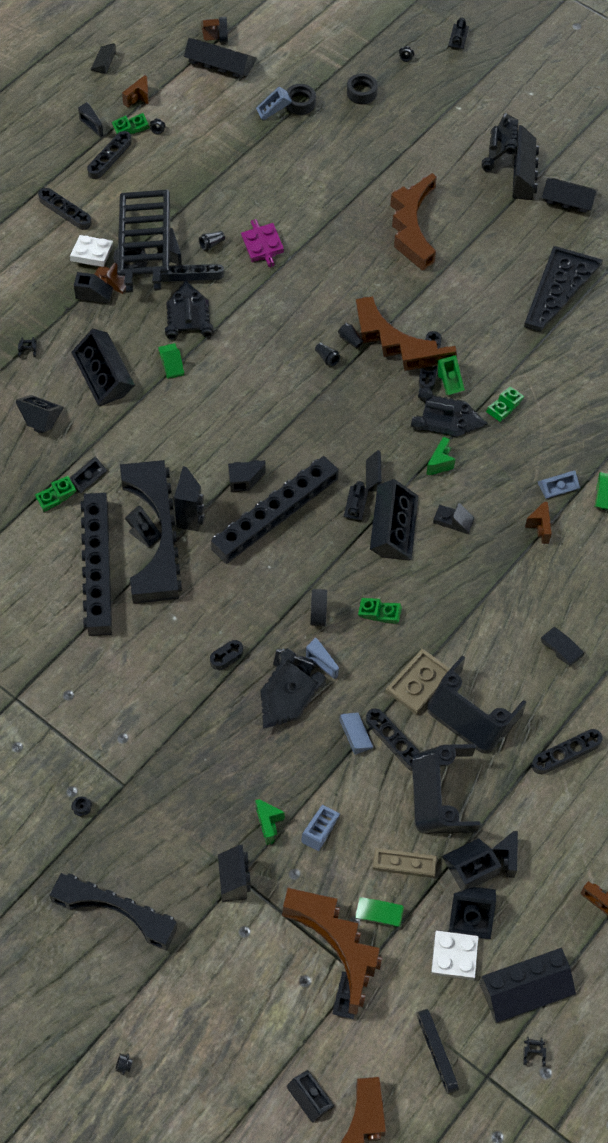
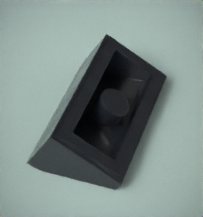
(104, 58)
(373, 471)
(87, 474)
(309, 1096)

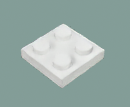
(91, 251)
(454, 955)

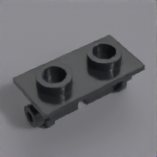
(459, 34)
(356, 501)
(303, 663)

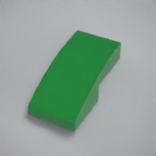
(133, 125)
(505, 404)
(602, 492)
(58, 493)
(377, 611)
(380, 912)

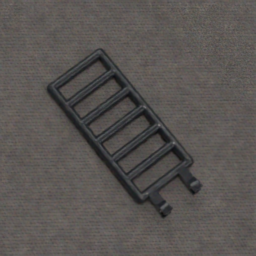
(122, 233)

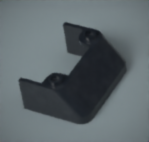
(467, 719)
(428, 810)

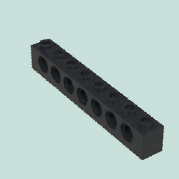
(313, 486)
(96, 624)

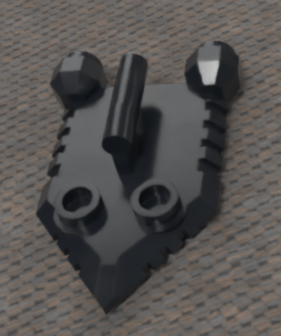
(502, 140)
(188, 312)
(446, 415)
(288, 691)

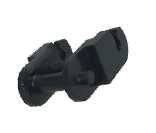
(21, 347)
(526, 1050)

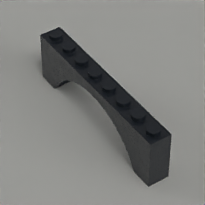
(159, 577)

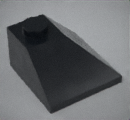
(39, 412)
(473, 912)

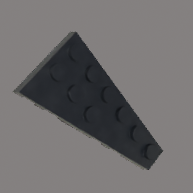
(560, 281)

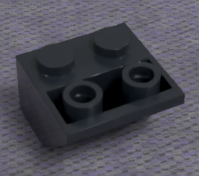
(472, 864)
(234, 874)

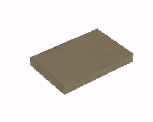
(417, 681)

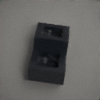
(564, 647)
(342, 1000)

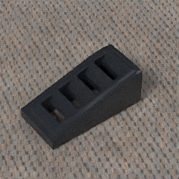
(90, 119)

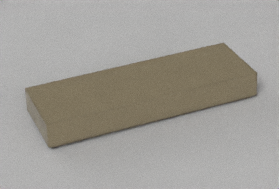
(404, 863)

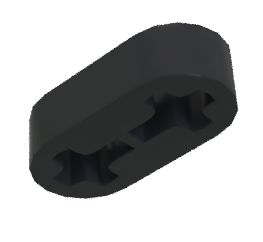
(223, 30)
(226, 655)

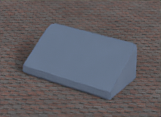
(559, 484)
(355, 732)

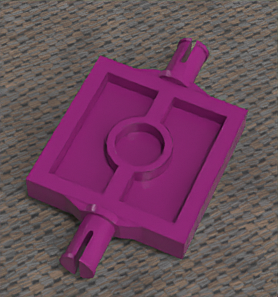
(262, 242)

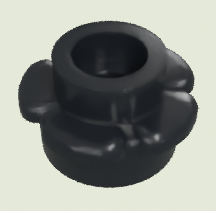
(406, 57)
(157, 129)
(81, 801)
(123, 1063)

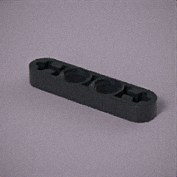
(106, 153)
(66, 207)
(190, 272)
(431, 374)
(391, 742)
(566, 750)
(437, 1051)

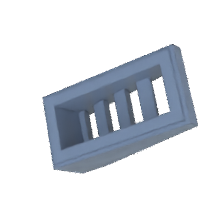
(277, 99)
(322, 658)
(313, 838)

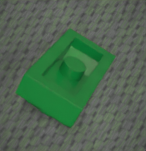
(171, 360)
(450, 373)
(440, 460)
(267, 817)

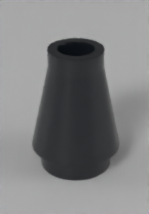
(209, 240)
(350, 335)
(328, 354)

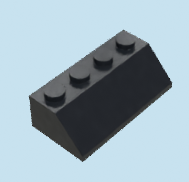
(218, 56)
(524, 165)
(102, 367)
(394, 521)
(528, 985)

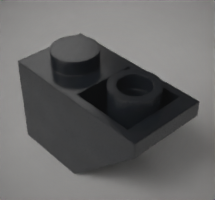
(92, 288)
(245, 474)

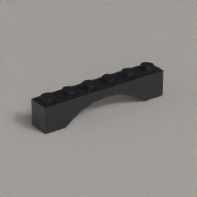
(74, 894)

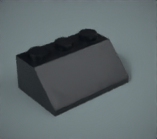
(569, 194)
(189, 502)

